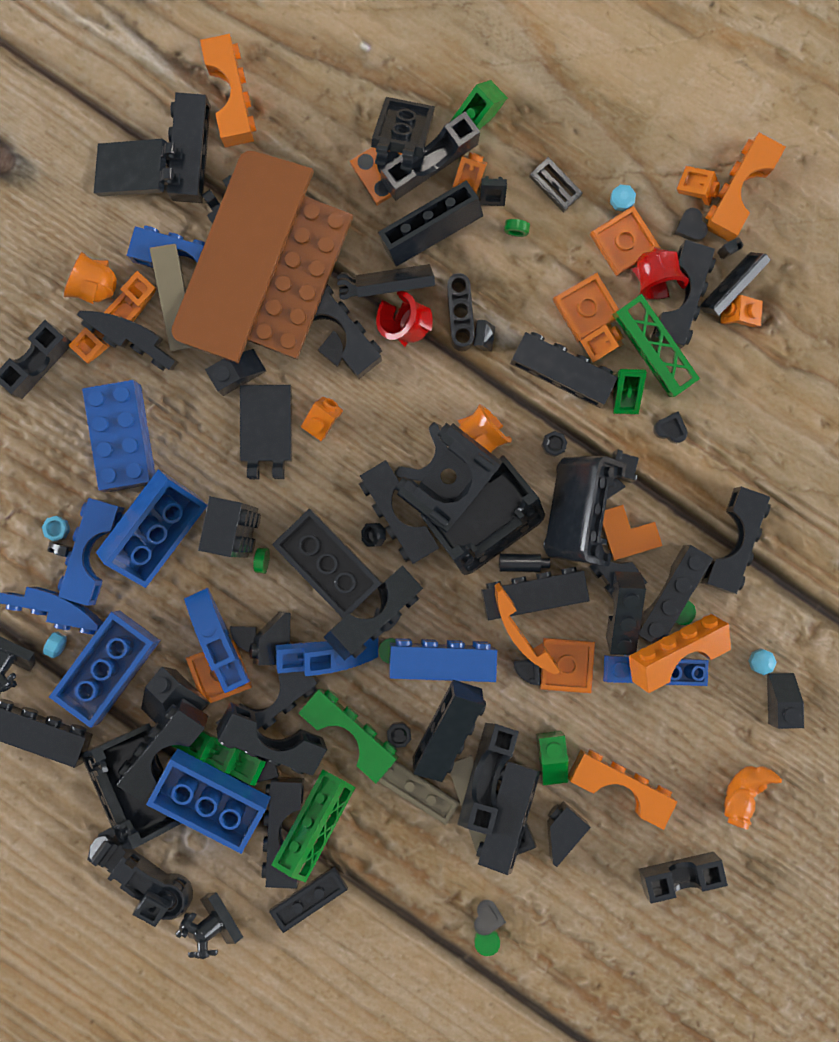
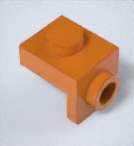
(743, 311)
(321, 417)

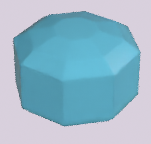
(622, 197)
(55, 528)
(55, 644)
(762, 661)

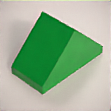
(628, 391)

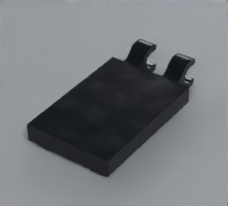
(402, 129)
(135, 167)
(385, 281)
(265, 428)

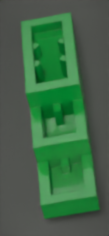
(228, 760)

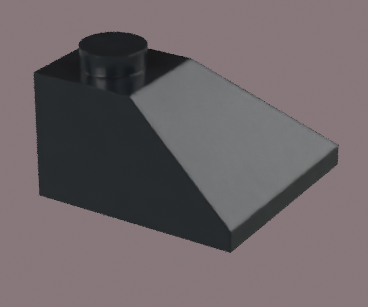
(166, 689)

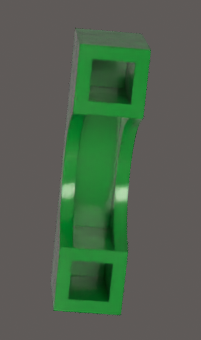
(374, 755)

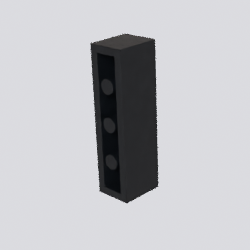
(190, 133)
(431, 223)
(563, 369)
(540, 593)
(448, 731)
(43, 735)
(513, 804)

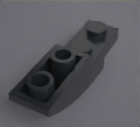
(121, 331)

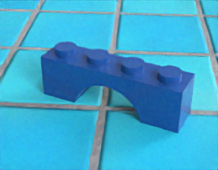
(150, 237)
(80, 581)

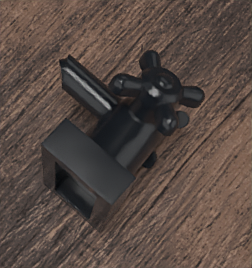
(13, 654)
(216, 922)

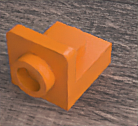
(470, 169)
(699, 184)
(602, 341)

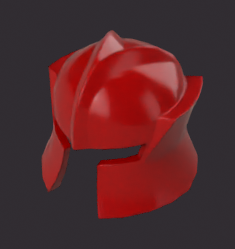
(655, 269)
(410, 323)

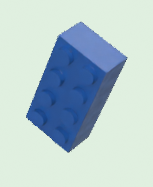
(119, 435)
(151, 529)
(442, 661)
(104, 668)
(208, 801)

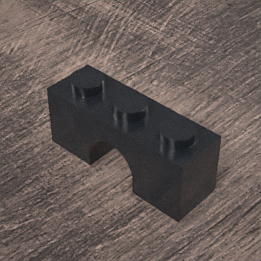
(45, 350)
(625, 624)
(697, 871)

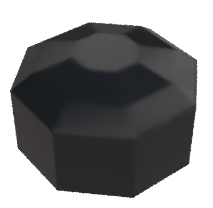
(554, 443)
(373, 534)
(399, 734)

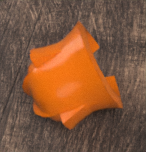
(90, 280)
(484, 428)

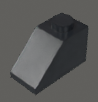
(230, 375)
(272, 634)
(784, 701)
(564, 831)

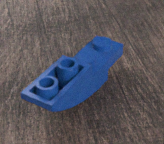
(60, 611)
(215, 640)
(319, 657)
(687, 672)

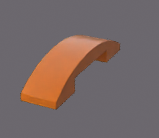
(128, 305)
(539, 654)

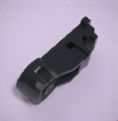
(140, 876)

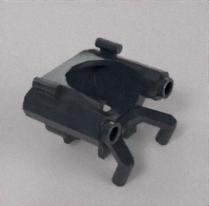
(442, 501)

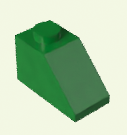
(482, 103)
(552, 757)

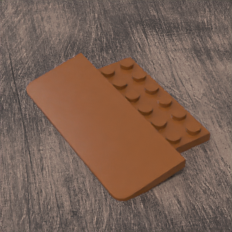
(262, 262)

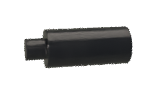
(522, 562)

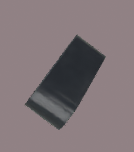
(460, 300)

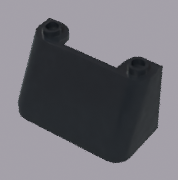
(580, 509)
(493, 520)
(129, 818)

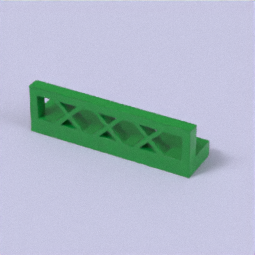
(648, 353)
(312, 825)

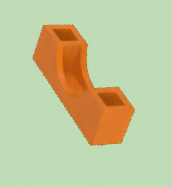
(233, 119)
(758, 161)
(654, 664)
(652, 803)

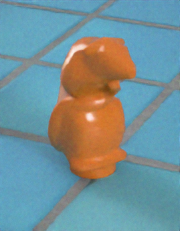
(742, 789)

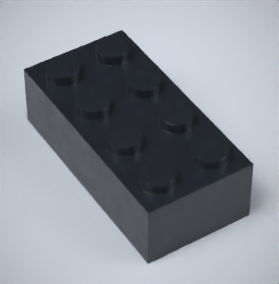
(229, 528)
(327, 563)

